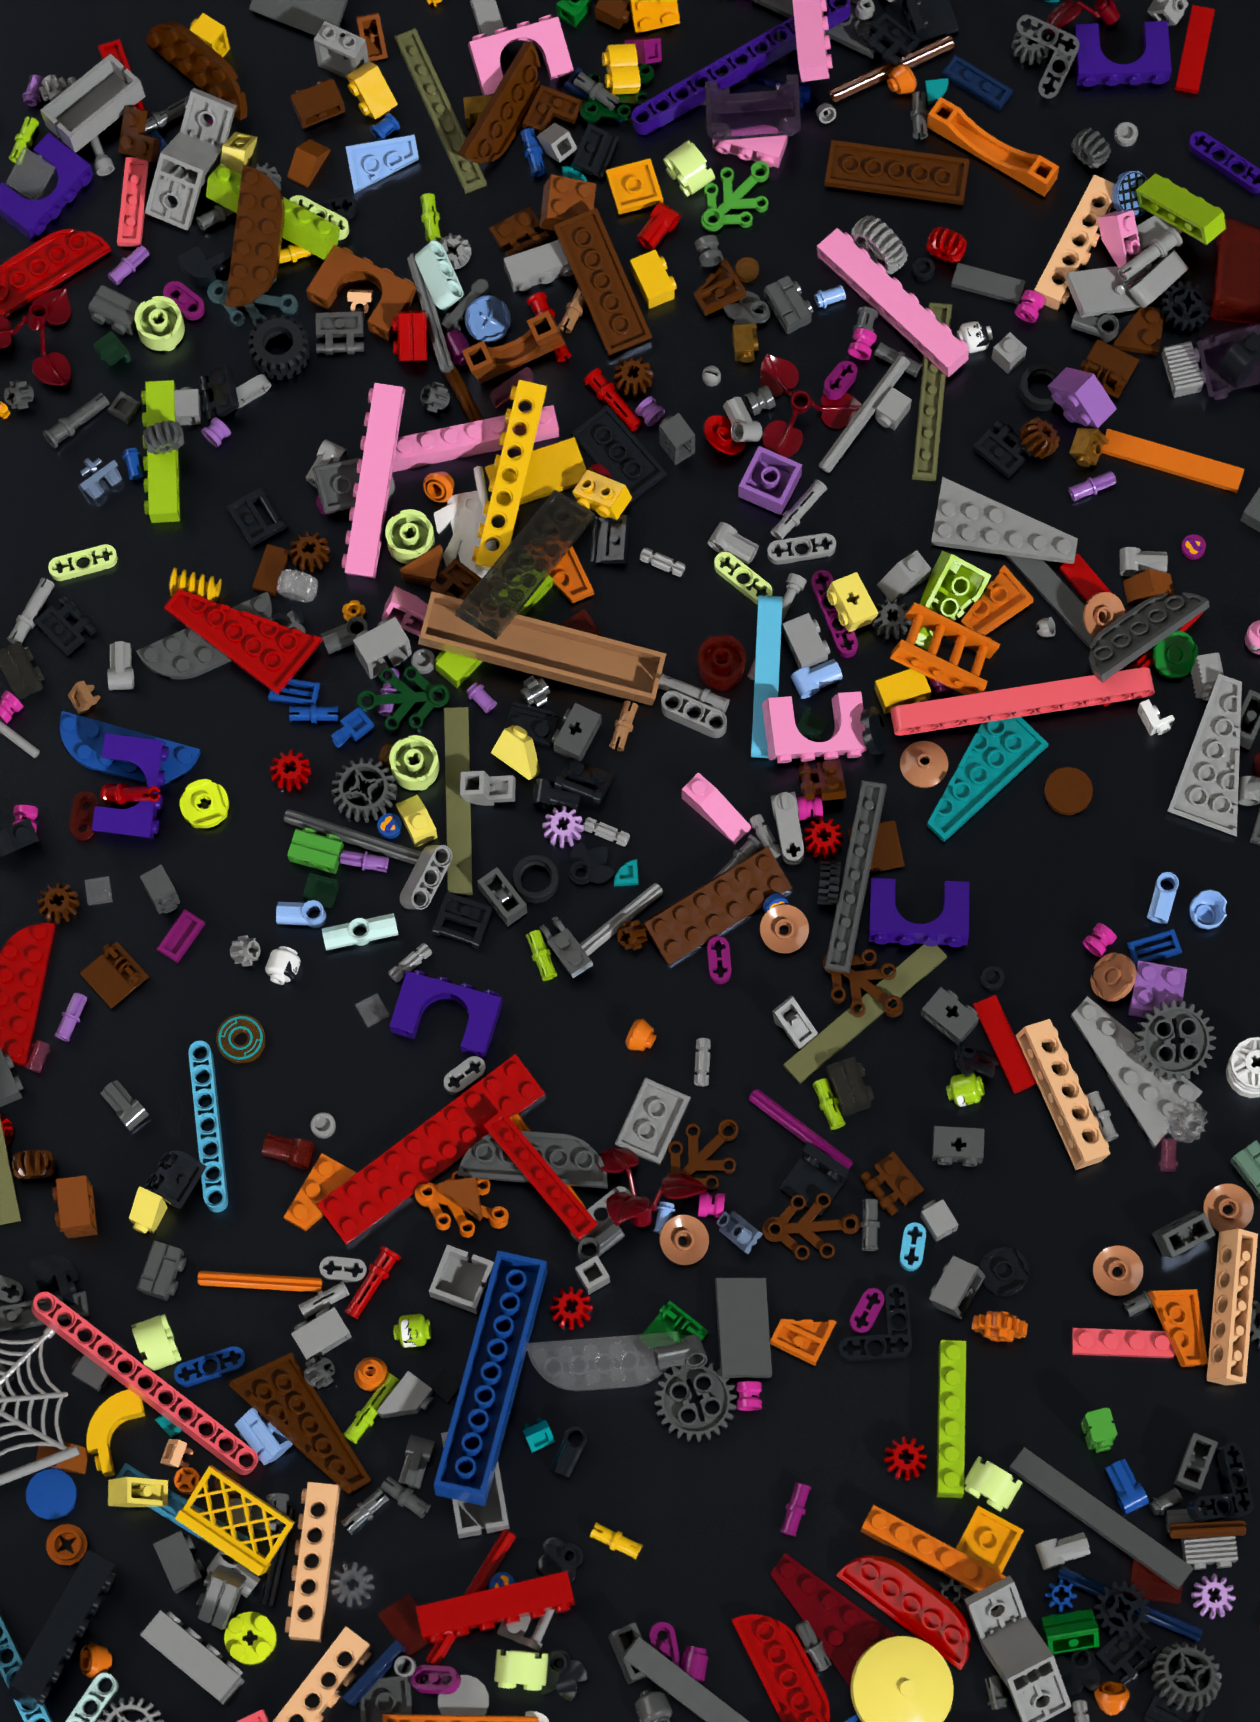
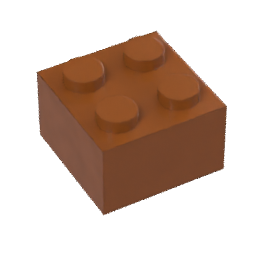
(565, 199)
(76, 1206)

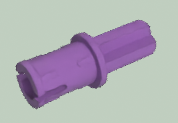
(128, 265)
(1092, 485)
(388, 710)
(366, 860)
(71, 1017)

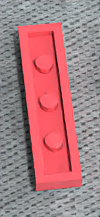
(133, 202)
(1121, 1343)

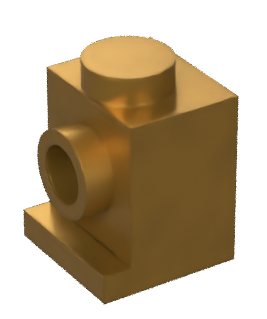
(474, 107)
(745, 342)
(1087, 446)

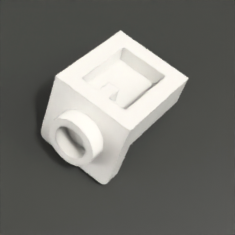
(1151, 719)

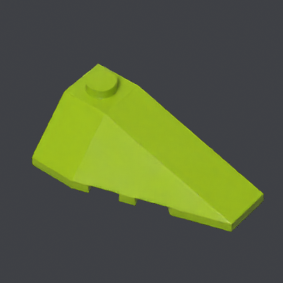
(951, 590)

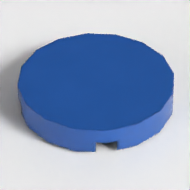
(51, 1494)

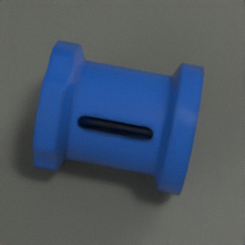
(384, 127)

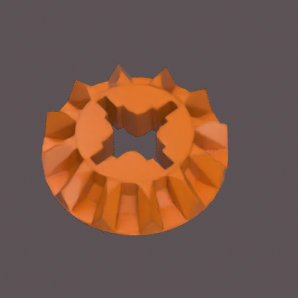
(55, 1544)

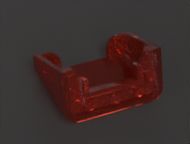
(1237, 274)

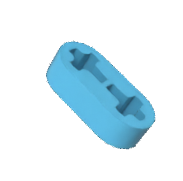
(906, 1246)

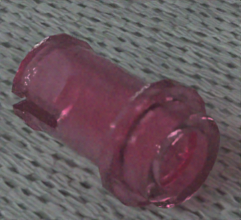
(38, 1056)
(1168, 1155)

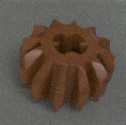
(633, 368)
(1039, 437)
(310, 543)
(66, 897)
(33, 1164)

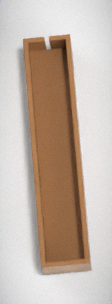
(548, 652)

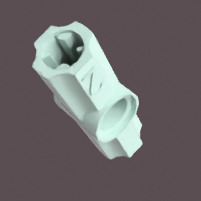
(343, 934)

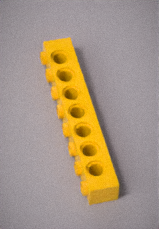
(534, 395)

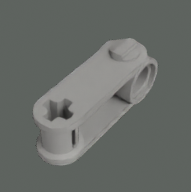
(788, 826)

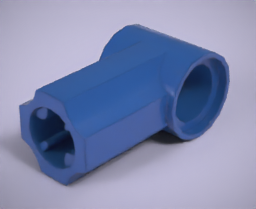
(1128, 1492)

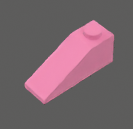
(407, 609)
(715, 808)

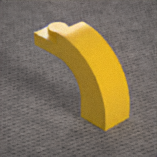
(105, 1420)

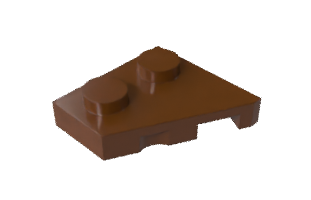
(719, 290)
(1142, 332)

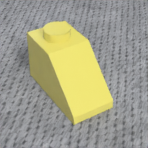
(238, 151)
(517, 751)
(417, 820)
(147, 1211)
(137, 1492)

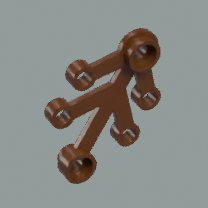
(860, 981)
(699, 1161)
(806, 1227)

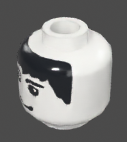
(975, 335)
(282, 965)

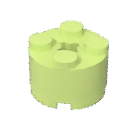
(689, 168)
(159, 323)
(398, 534)
(408, 751)
(156, 1343)
(991, 1483)
(521, 1668)

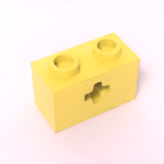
(852, 602)

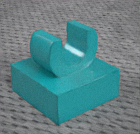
(538, 1435)

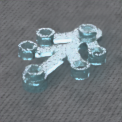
(251, 309)

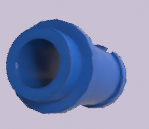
(133, 463)

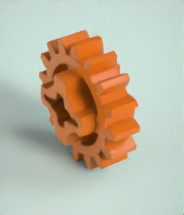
(999, 1326)

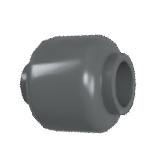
(653, 1707)

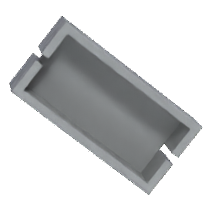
(92, 103)
(473, 1517)
(194, 1659)

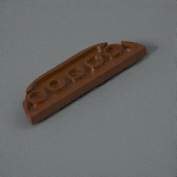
(198, 63)
(505, 109)
(255, 238)

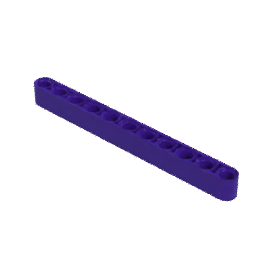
(729, 65)

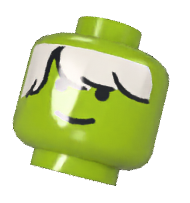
(965, 1089)
(412, 1330)

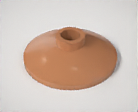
(1109, 607)
(919, 774)
(792, 919)
(1233, 1197)
(696, 1239)
(1120, 1258)

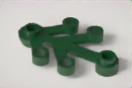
(602, 111)
(406, 697)

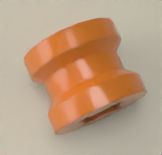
(185, 1476)

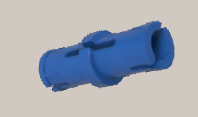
(533, 152)
(314, 713)

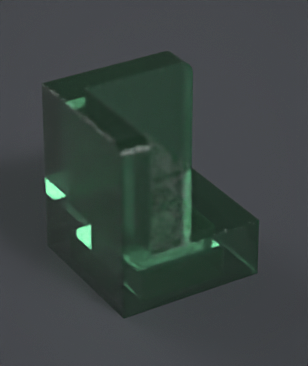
(111, 349)
(812, 726)
(321, 890)

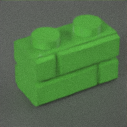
(315, 850)
(1099, 1429)

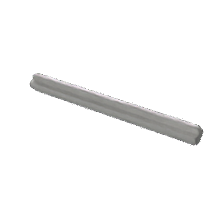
(864, 414)

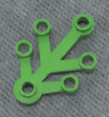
(733, 200)

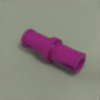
(795, 1509)

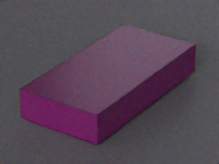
(180, 936)

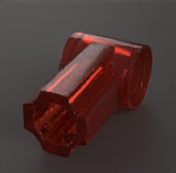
(295, 1151)

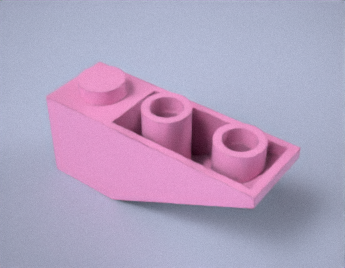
(757, 149)
(1120, 236)

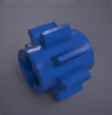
(1055, 1600)

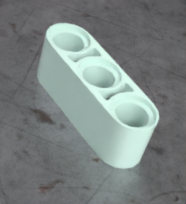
(439, 275)
(94, 1693)

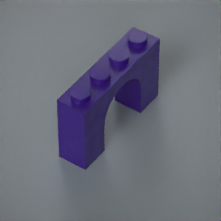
(1095, 68)
(33, 215)
(141, 818)
(889, 926)
(420, 991)

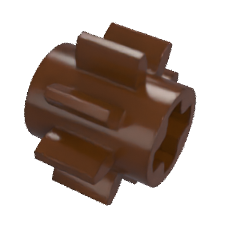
(632, 934)

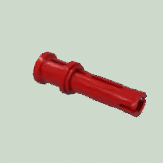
(539, 306)
(604, 391)
(123, 794)
(355, 1309)

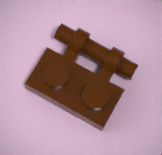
(516, 228)
(457, 577)
(829, 777)
(897, 1178)

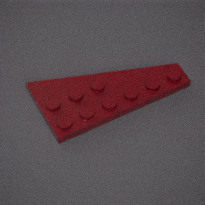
(834, 1618)

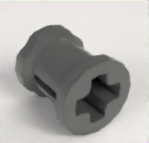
(867, 315)
(279, 1502)

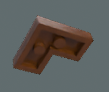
(549, 104)
(132, 136)

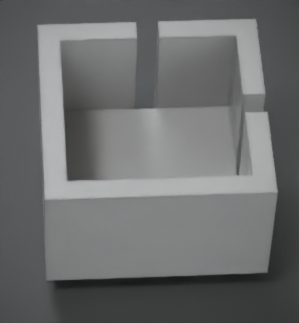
(383, 640)
(460, 1281)

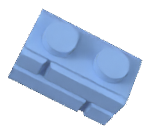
(262, 1436)

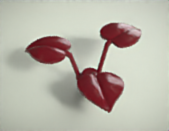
(1069, 10)
(56, 310)
(780, 377)
(639, 1208)

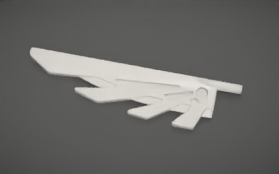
(465, 515)

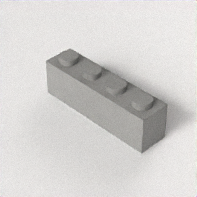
(536, 266)

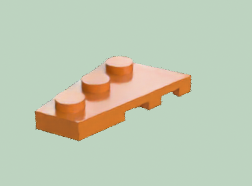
(570, 578)
(999, 603)
(321, 1181)
(1182, 1323)

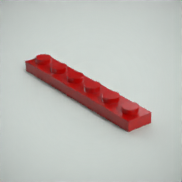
(540, 1175)

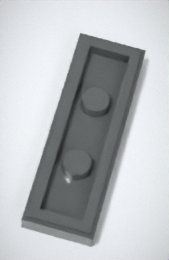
(988, 283)

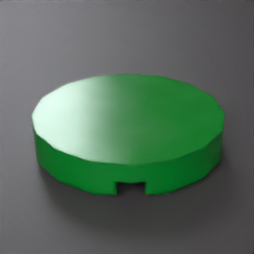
(1174, 655)

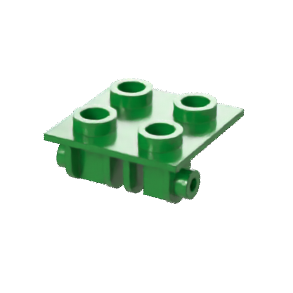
(674, 1319)

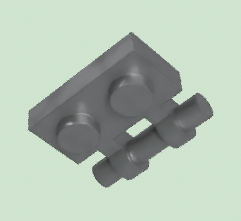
(339, 326)

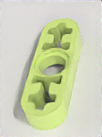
(316, 208)
(91, 568)
(725, 572)

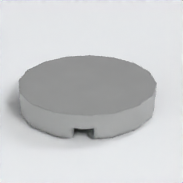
(468, 1699)

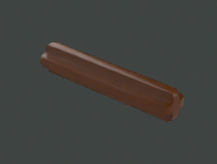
(1207, 1529)

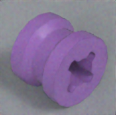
(650, 411)
(216, 432)

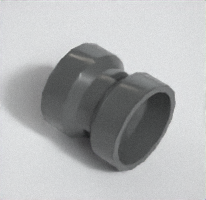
(708, 250)
(760, 400)

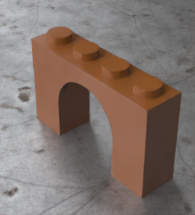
(344, 267)
(493, 361)

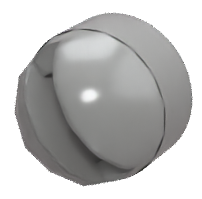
(830, 110)
(711, 379)
(1046, 626)
(401, 1663)

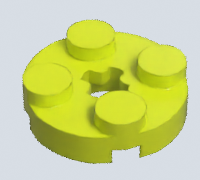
(200, 817)
(261, 1648)

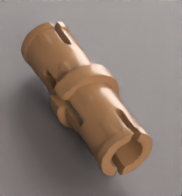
(573, 310)
(623, 726)

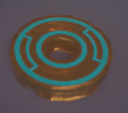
(240, 1053)

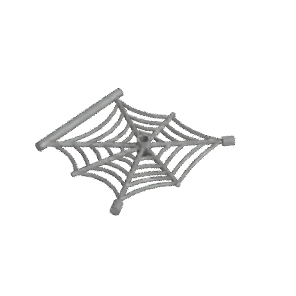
(50, 1460)

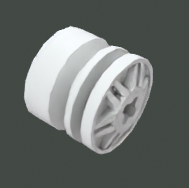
(1239, 1070)

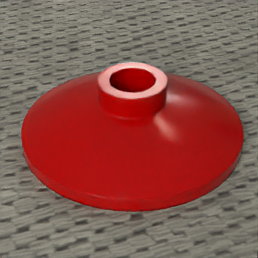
(718, 433)

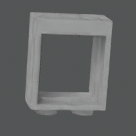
(339, 53)

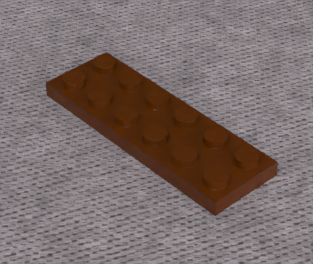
(897, 172)
(602, 282)
(716, 905)

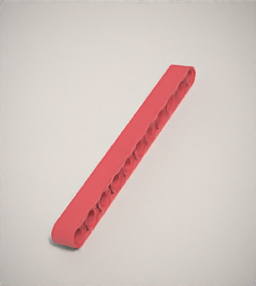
(1021, 701)
(139, 1371)

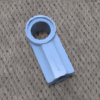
(810, 681)
(1163, 899)
(297, 913)

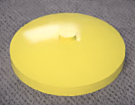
(901, 1682)

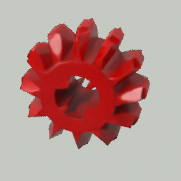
(946, 244)
(292, 778)
(831, 834)
(561, 1308)
(911, 1452)

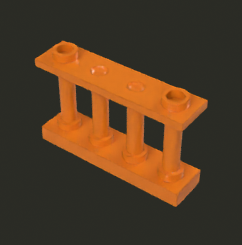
(936, 668)

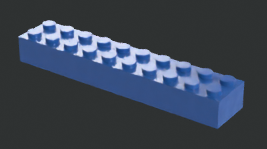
(490, 1378)

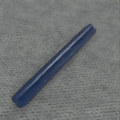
(1156, 1616)

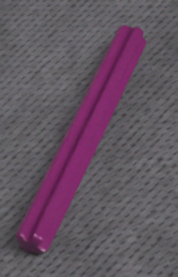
(797, 1127)

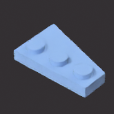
(379, 159)

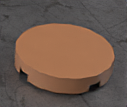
(1113, 977)

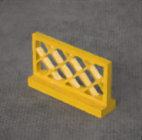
(227, 1541)

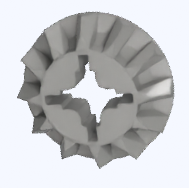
(463, 250)

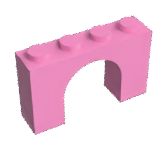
(545, 35)
(787, 743)

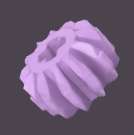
(569, 819)
(1222, 1596)

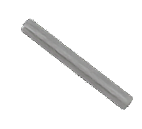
(627, 913)

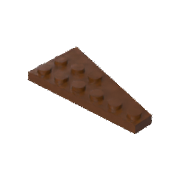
(300, 1415)

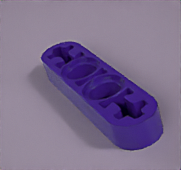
(1224, 165)

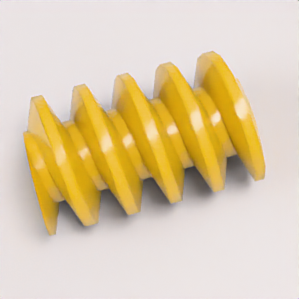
(198, 587)

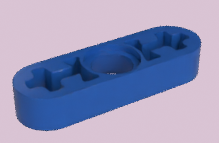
(225, 1353)

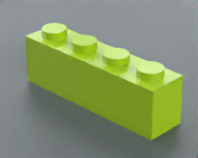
(1181, 208)

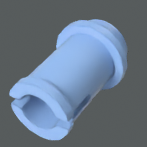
(829, 296)
(665, 1212)

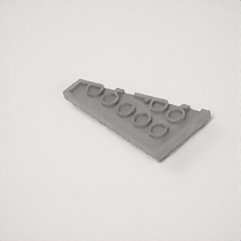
(984, 525)
(1211, 772)
(1141, 1090)

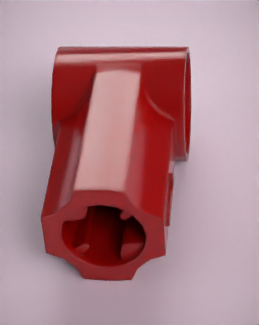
(662, 220)

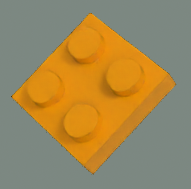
(653, 14)
(634, 186)
(989, 1539)

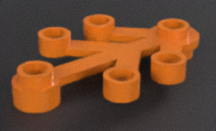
(432, 1202)

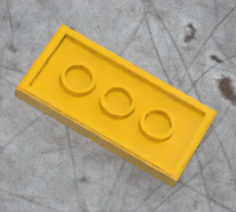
(549, 469)

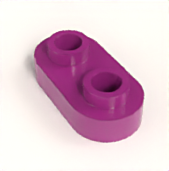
(186, 300)
(667, 1647)
(438, 1679)

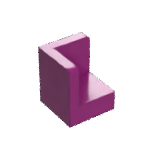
(647, 49)

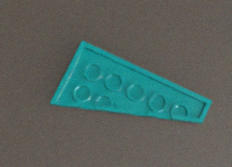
(989, 764)

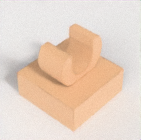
(360, 296)
(174, 1452)

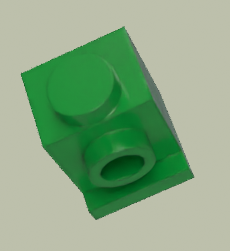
(571, 11)

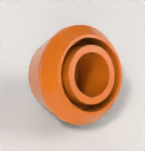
(902, 80)
(438, 486)
(640, 1036)
(362, 1373)
(94, 1659)
(1112, 1697)

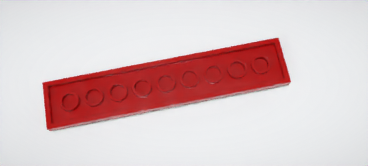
(428, 1149)

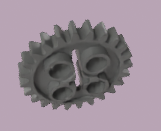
(1197, 1038)
(673, 1407)

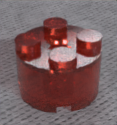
(718, 650)

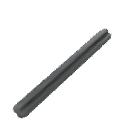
(433, 322)
(352, 837)

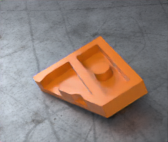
(802, 1338)

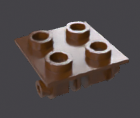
(1110, 367)
(887, 848)
(114, 974)

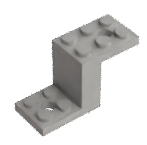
(190, 159)
(1018, 1652)

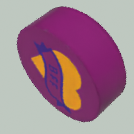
(1193, 547)

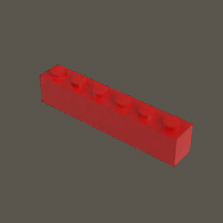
(495, 1606)

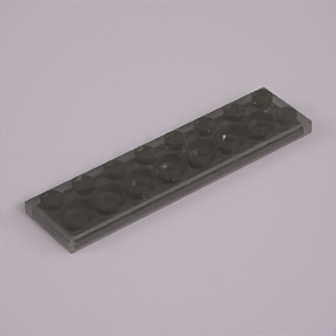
(525, 564)

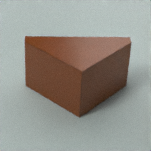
(371, 29)
(307, 162)
(425, 568)
(1147, 585)
(463, 1194)
(75, 1465)

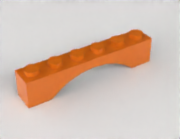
(1024, 167)
(929, 1550)

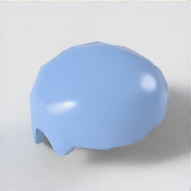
(1208, 909)

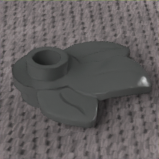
(747, 310)

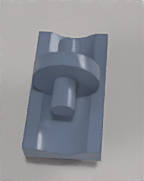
(91, 484)
(738, 1230)

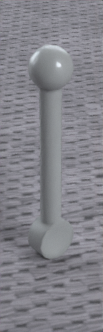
(1120, 289)

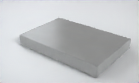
(1095, 292)
(652, 1121)

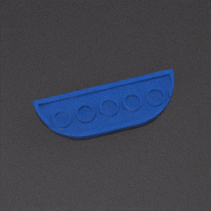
(85, 740)

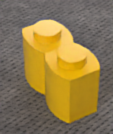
(622, 69)

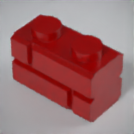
(411, 335)

